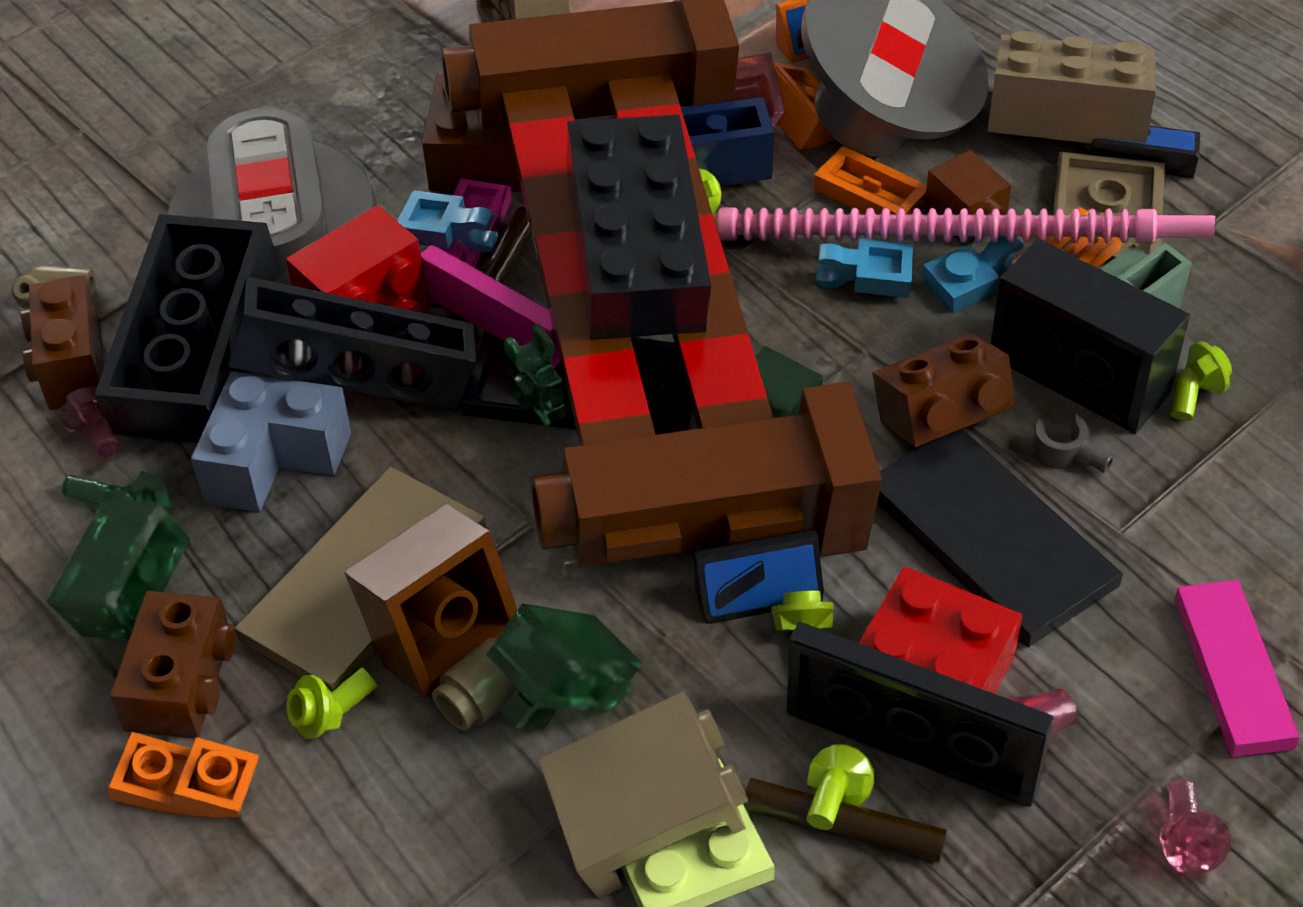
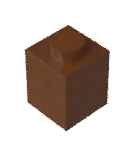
(966, 184)

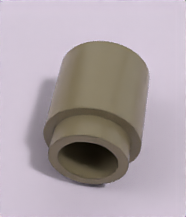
(472, 689)

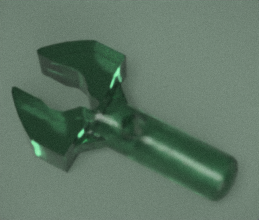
(146, 488)

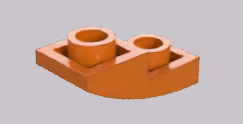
(183, 780)

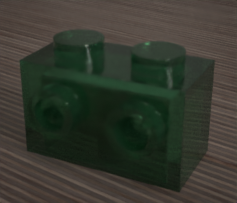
(115, 563)

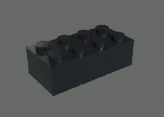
(637, 227)
(177, 326)

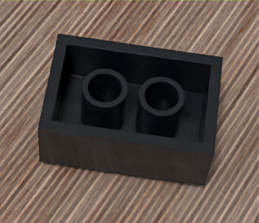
(1088, 334)

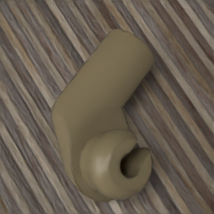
(20, 286)

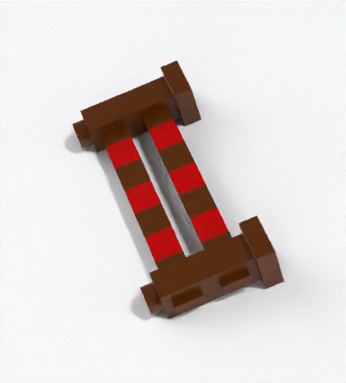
(624, 486)

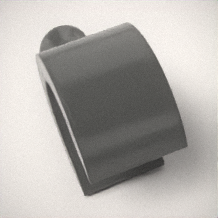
(1069, 454)

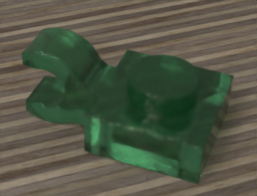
(535, 380)

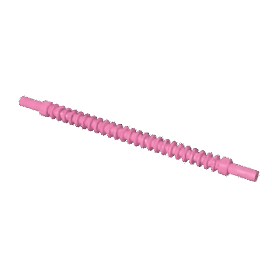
(1143, 226)

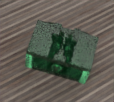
(560, 663)

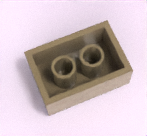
(1072, 89)

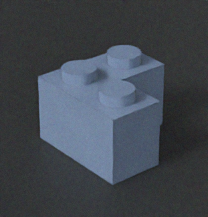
(267, 427)

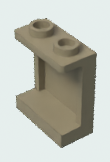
(641, 788)

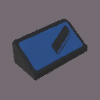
(1171, 146)
(755, 574)

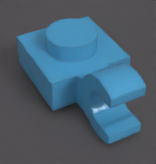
(441, 217)
(875, 266)
(970, 276)

